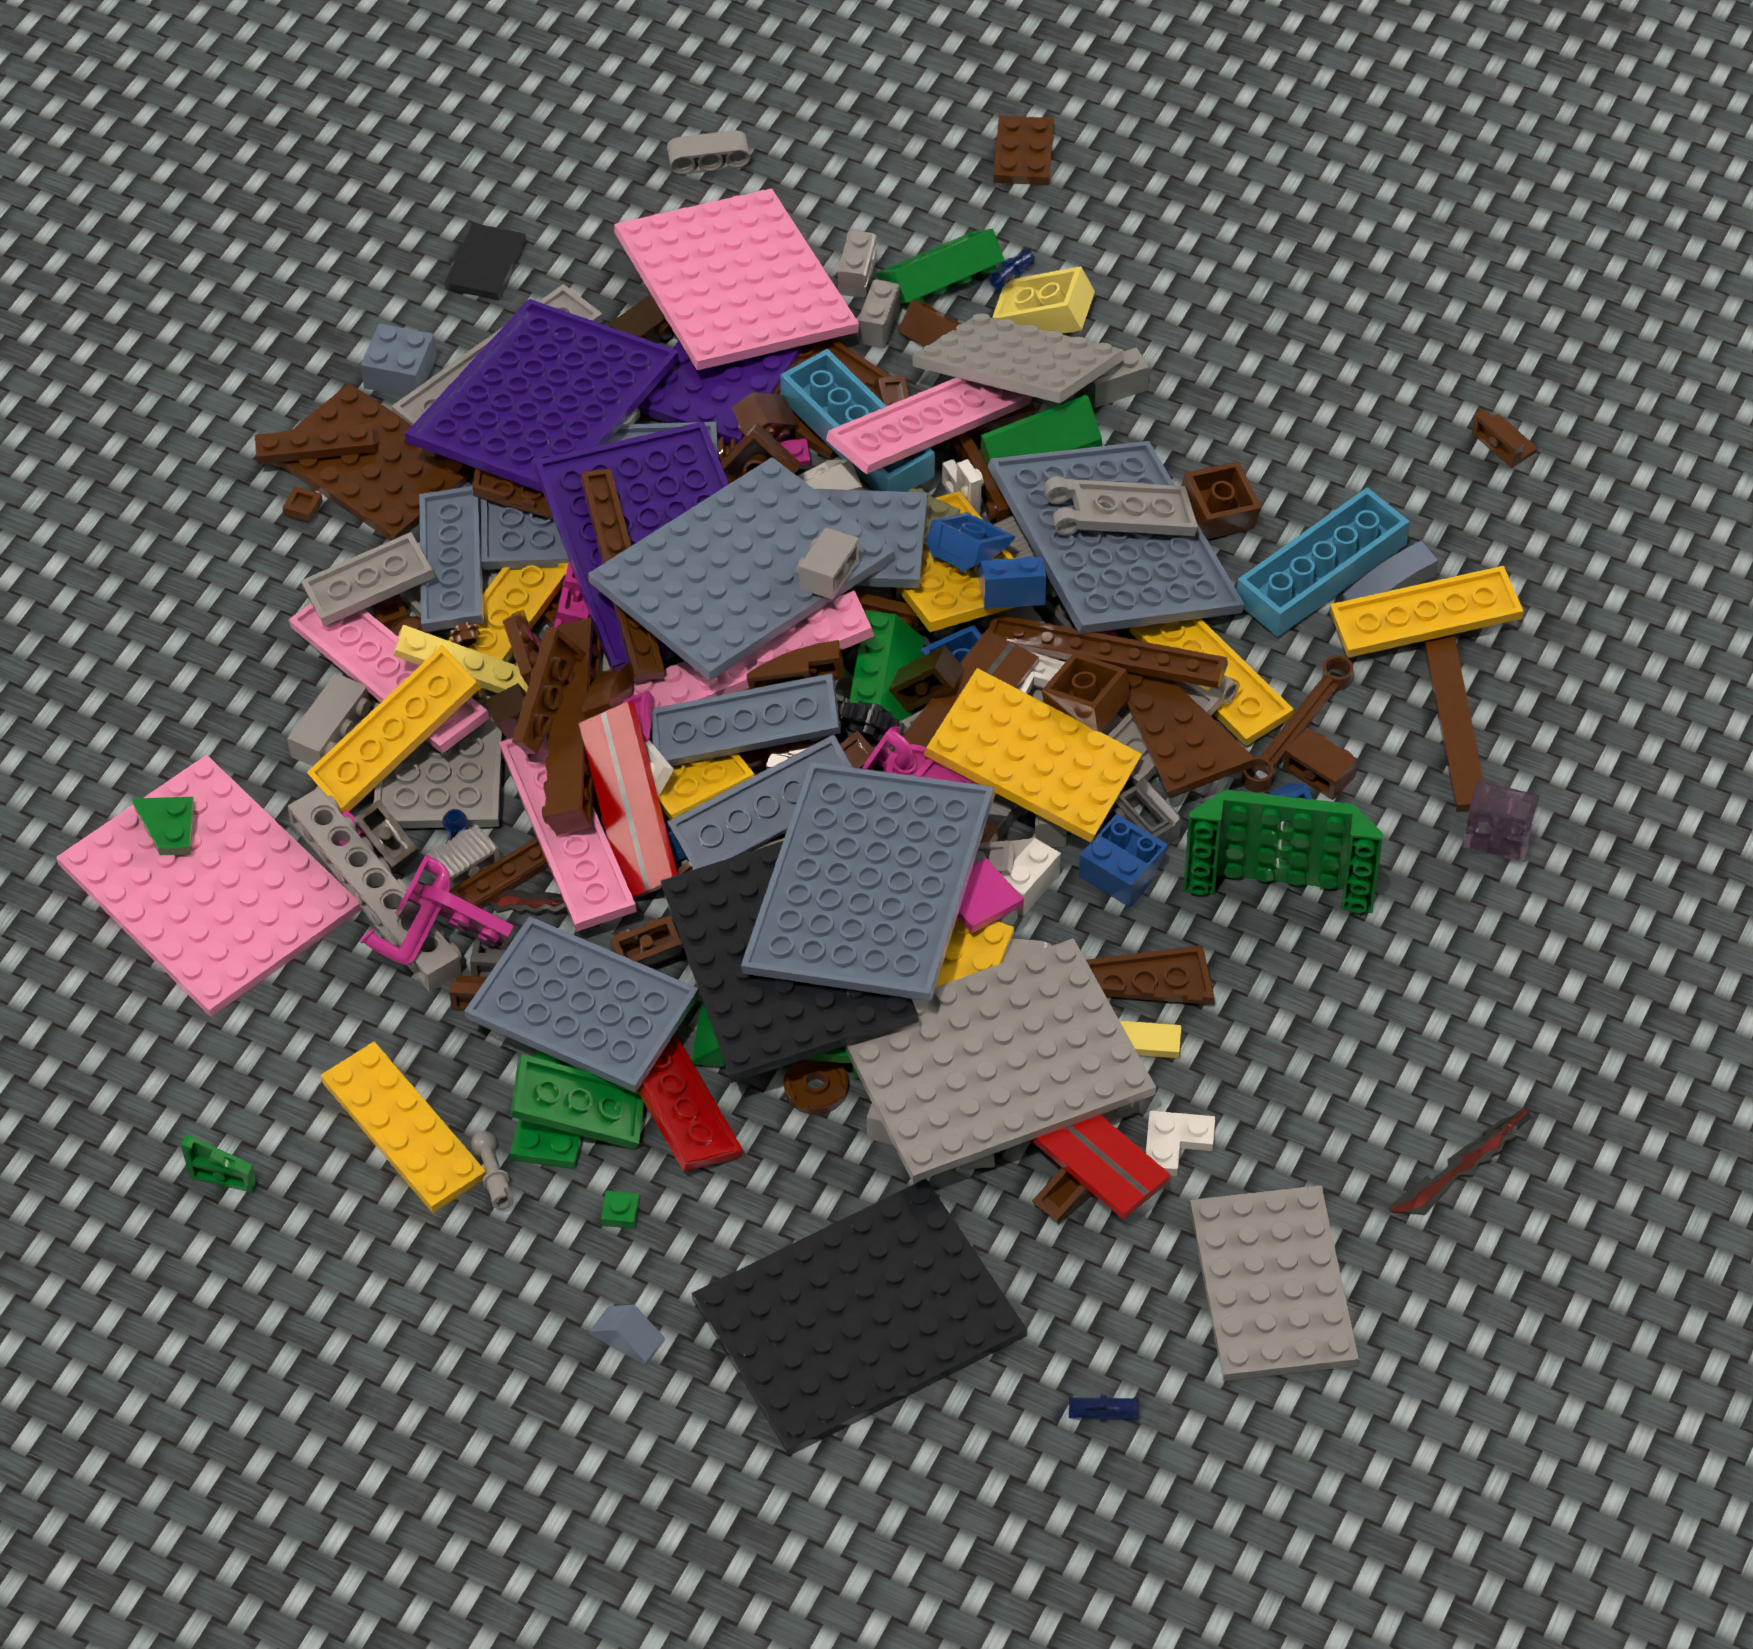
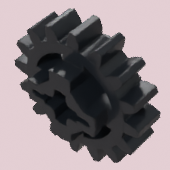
(868, 719)

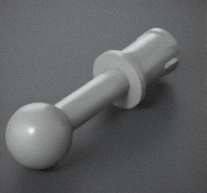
(495, 1180)

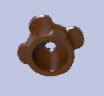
(465, 634)

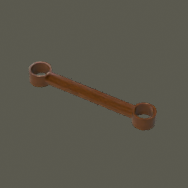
(1299, 722)

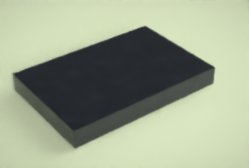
(485, 261)

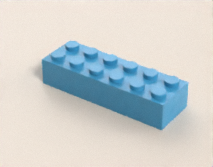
(830, 395)
(1322, 561)

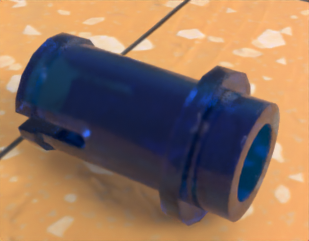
(454, 822)

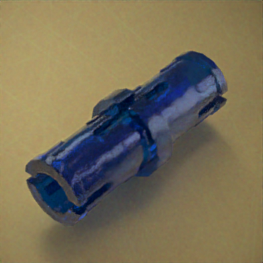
(1012, 269)
(1127, 1408)

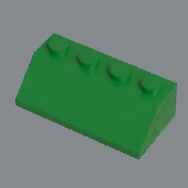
(944, 265)
(1055, 429)
(880, 659)

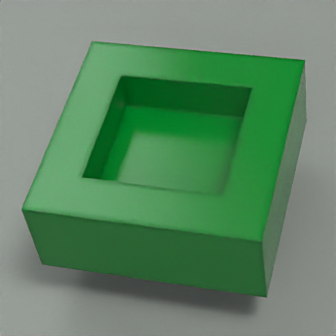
(620, 1209)

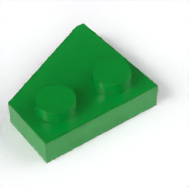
(168, 822)
(216, 1166)

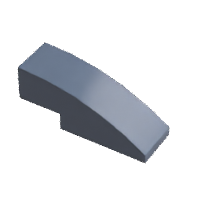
(1399, 571)

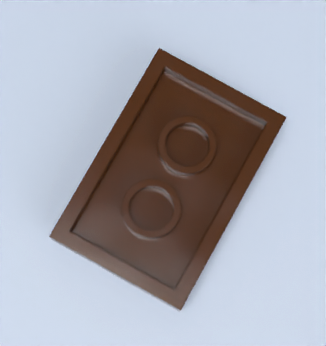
(1023, 150)

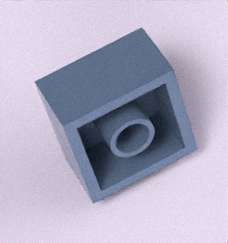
(398, 360)

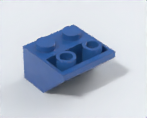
(1122, 860)

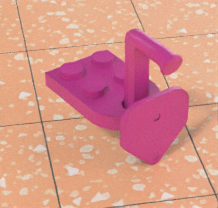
(908, 759)
(436, 901)

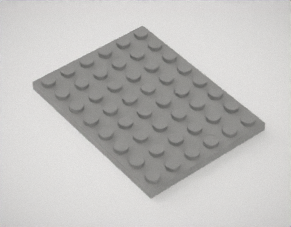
(1000, 1062)

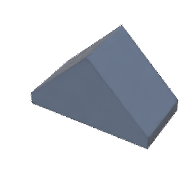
(628, 1332)

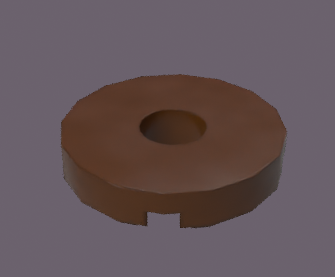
(818, 1100)

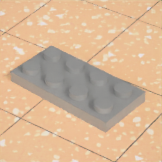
(367, 579)

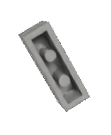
(329, 719)

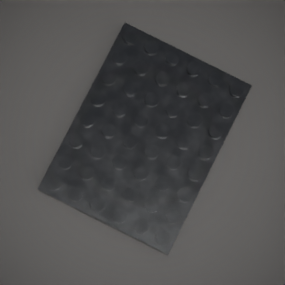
(754, 1017)
(858, 1316)

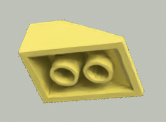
(1047, 300)

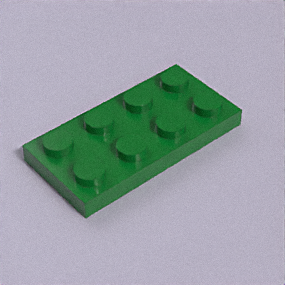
(576, 1102)
(545, 1144)

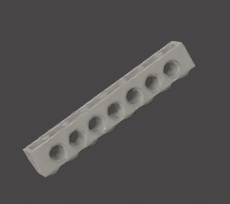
(308, 817)

